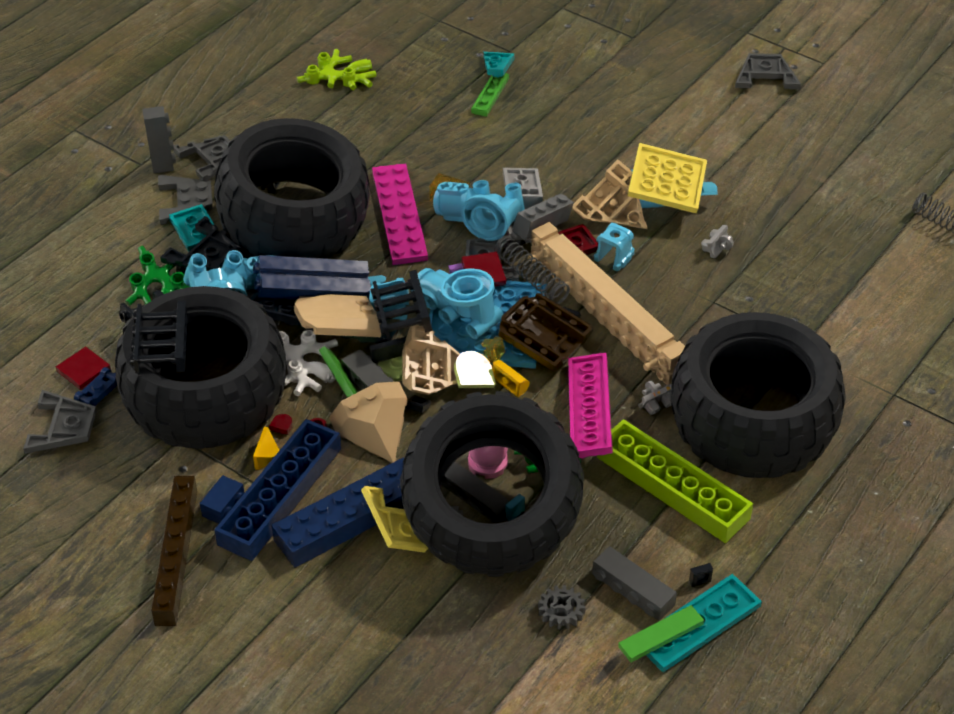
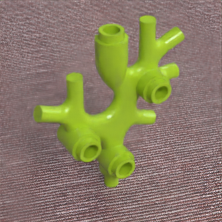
(348, 75)

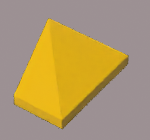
(265, 449)

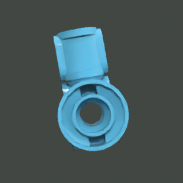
(482, 213)
(234, 275)
(462, 294)

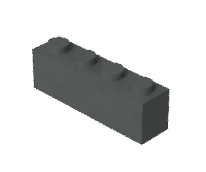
(158, 139)
(553, 210)
(363, 370)
(634, 583)

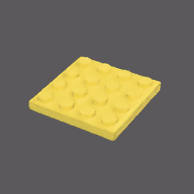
(667, 178)

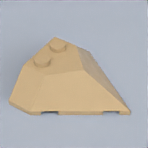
(610, 202)
(427, 362)
(373, 418)

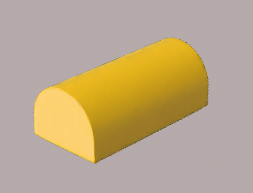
(509, 378)

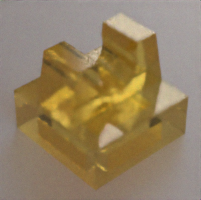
(494, 348)

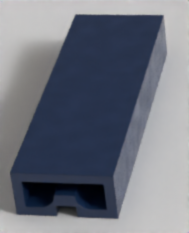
(310, 277)

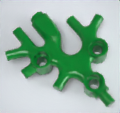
(153, 273)

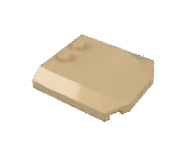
(338, 315)

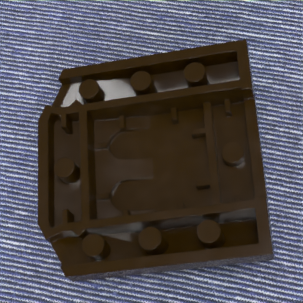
(543, 330)

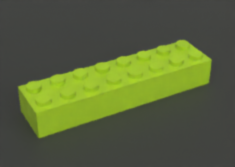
(677, 482)

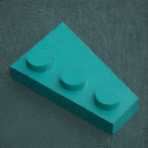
(497, 62)

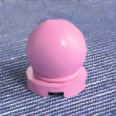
(488, 461)

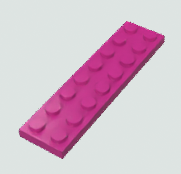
(399, 214)
(590, 405)

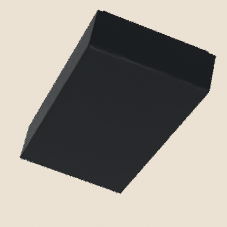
(387, 350)

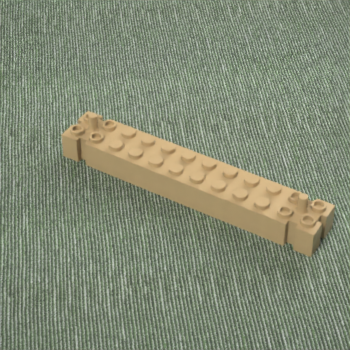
(607, 302)

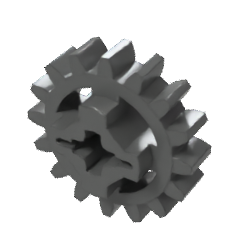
(561, 607)

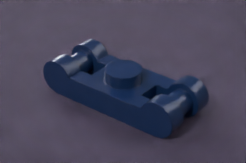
(98, 388)

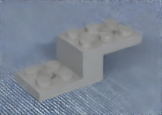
(530, 187)

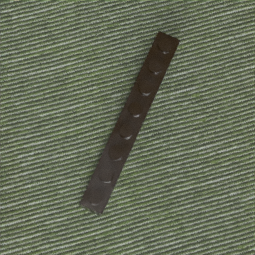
(174, 551)

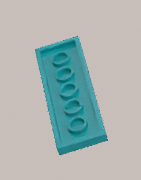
(720, 608)

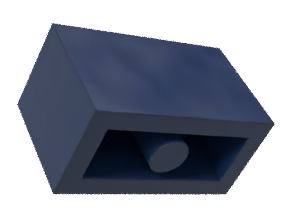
(221, 499)

